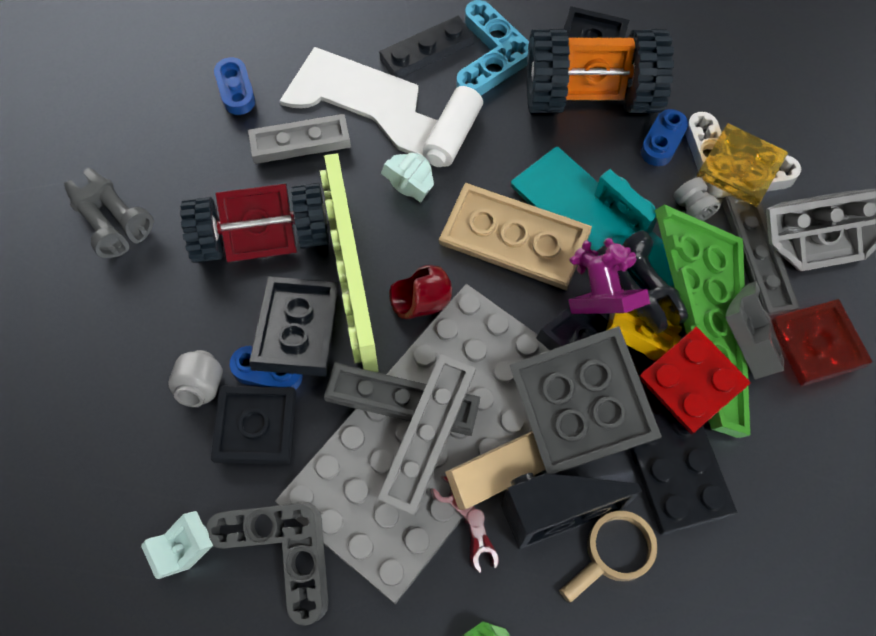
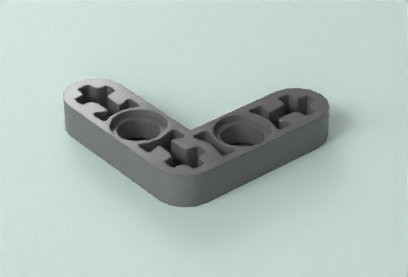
(292, 544)

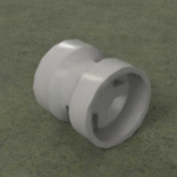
(696, 200)

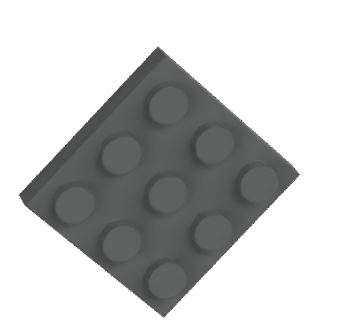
(585, 401)

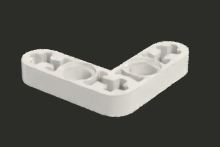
(697, 145)

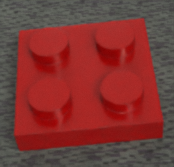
(694, 380)

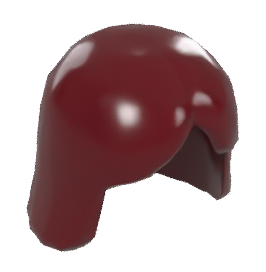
(422, 293)

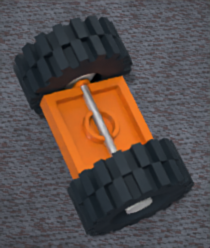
(599, 70)

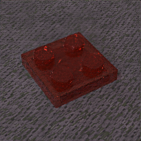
(820, 342)

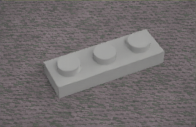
(299, 138)

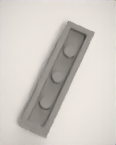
(427, 434)

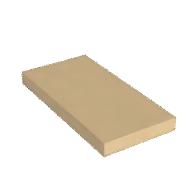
(514, 235)

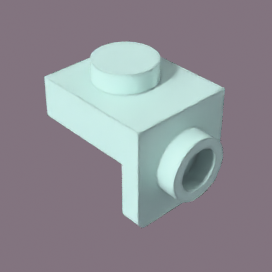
(178, 547)

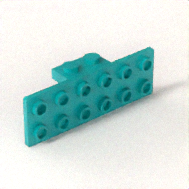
(607, 205)

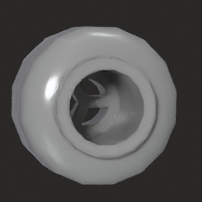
(195, 378)

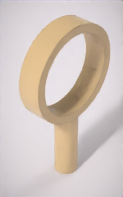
(598, 567)

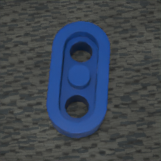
(234, 86)
(667, 132)
(259, 378)

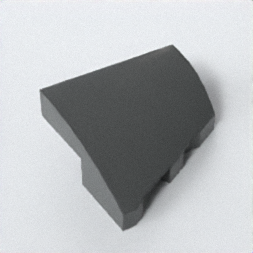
(755, 332)

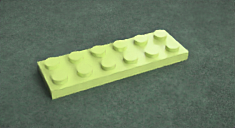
(348, 265)

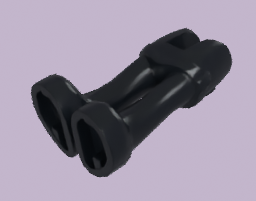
(664, 299)

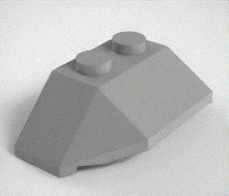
(824, 229)

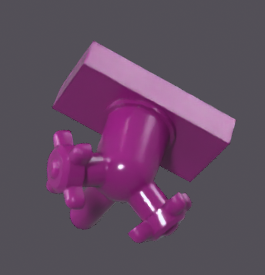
(606, 291)

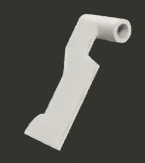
(387, 102)

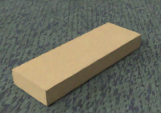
(494, 471)

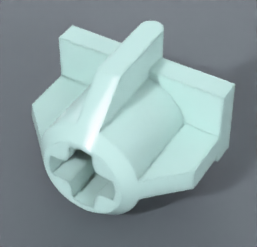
(409, 175)

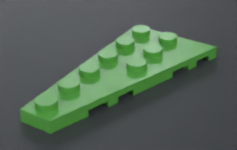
(708, 276)

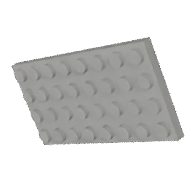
(350, 469)

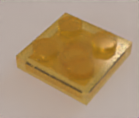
(742, 164)

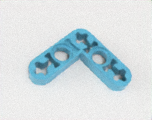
(500, 48)

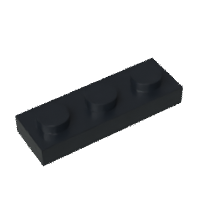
(426, 47)

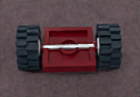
(254, 222)

